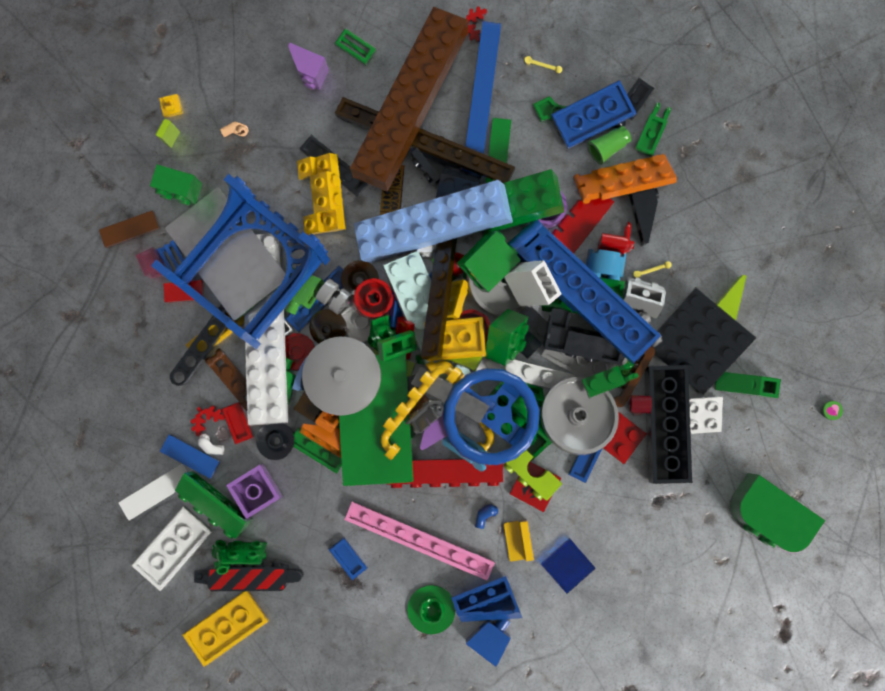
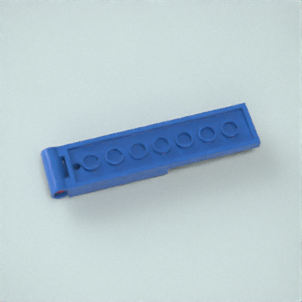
(586, 292)

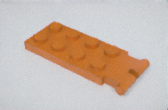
(625, 178)

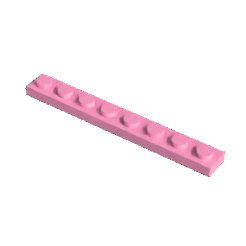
(419, 540)

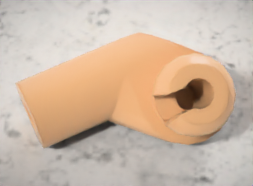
(236, 128)

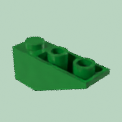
(749, 385)

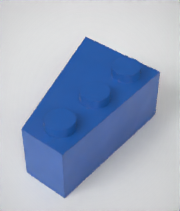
(487, 602)

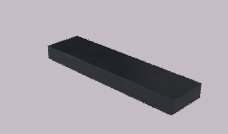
(314, 148)

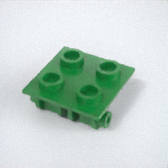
(245, 552)

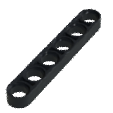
(198, 355)

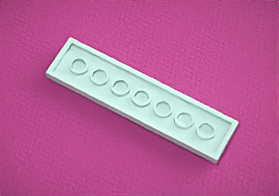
(412, 288)

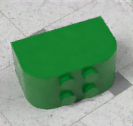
(773, 515)

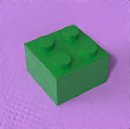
(176, 185)
(506, 337)

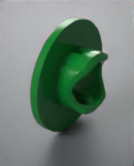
(431, 609)

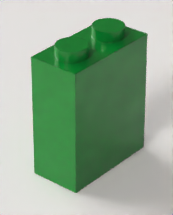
(489, 261)

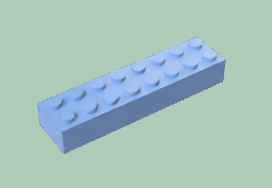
(433, 222)

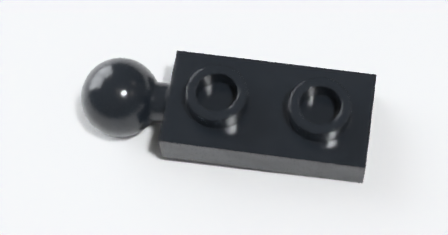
(638, 96)

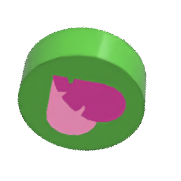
(832, 410)

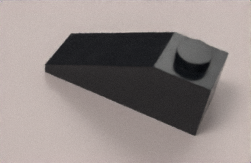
(644, 208)

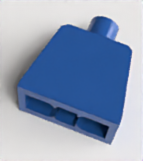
(490, 640)

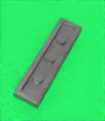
(466, 404)

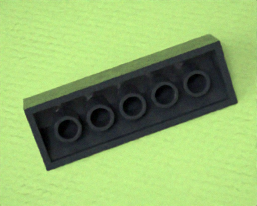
(668, 425)

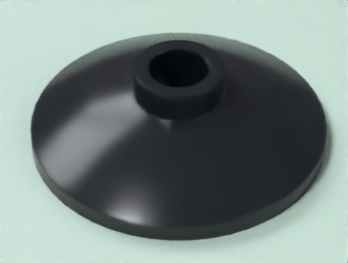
(266, 444)

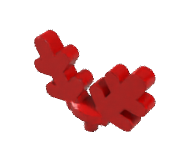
(474, 35)
(198, 420)

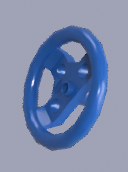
(512, 389)

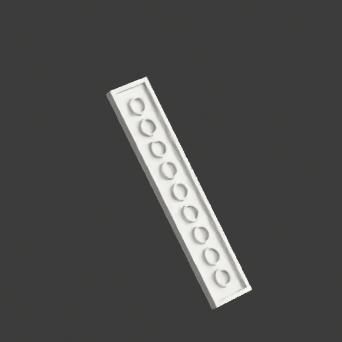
(267, 363)

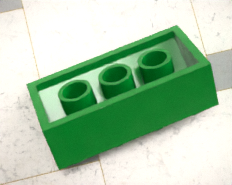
(519, 416)
(213, 504)

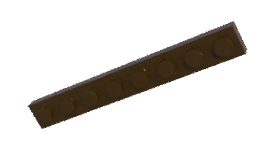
(438, 300)

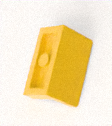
(518, 540)

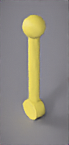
(528, 60)
(667, 264)

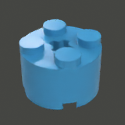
(606, 263)

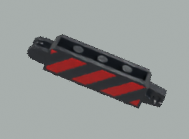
(249, 577)

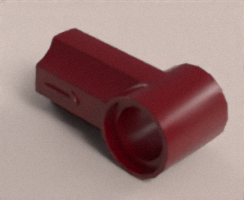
(640, 405)

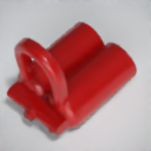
(616, 242)

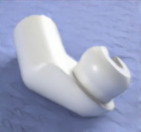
(208, 447)

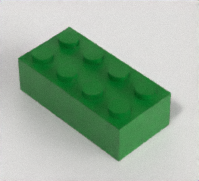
(533, 198)

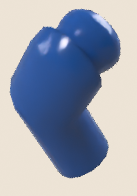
(484, 513)

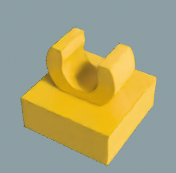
(171, 105)

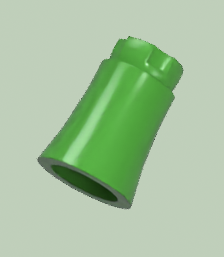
(608, 144)

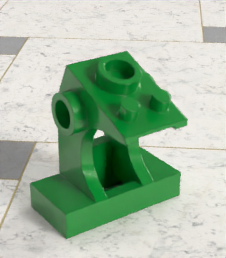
(386, 341)

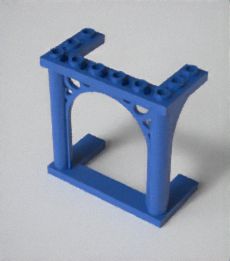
(238, 205)

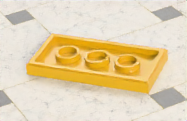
(225, 627)

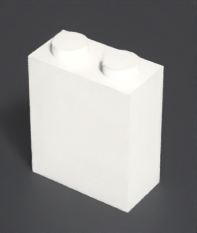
(532, 284)

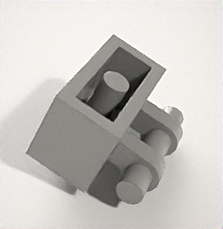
(644, 296)

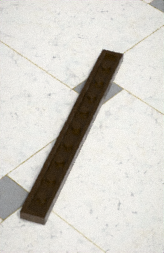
(434, 144)

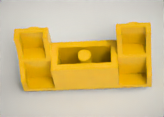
(325, 192)

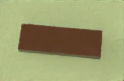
(129, 229)

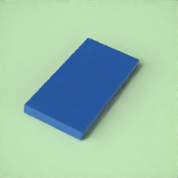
(593, 114)

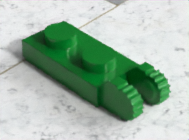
(652, 131)
(607, 380)

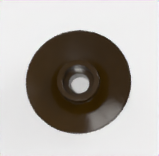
(357, 269)
(326, 317)

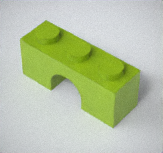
(543, 485)

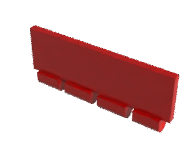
(585, 219)

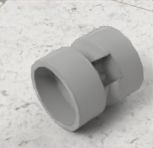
(327, 295)

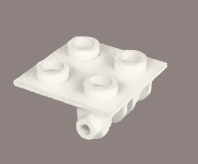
(706, 414)

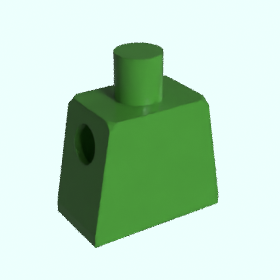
(306, 295)

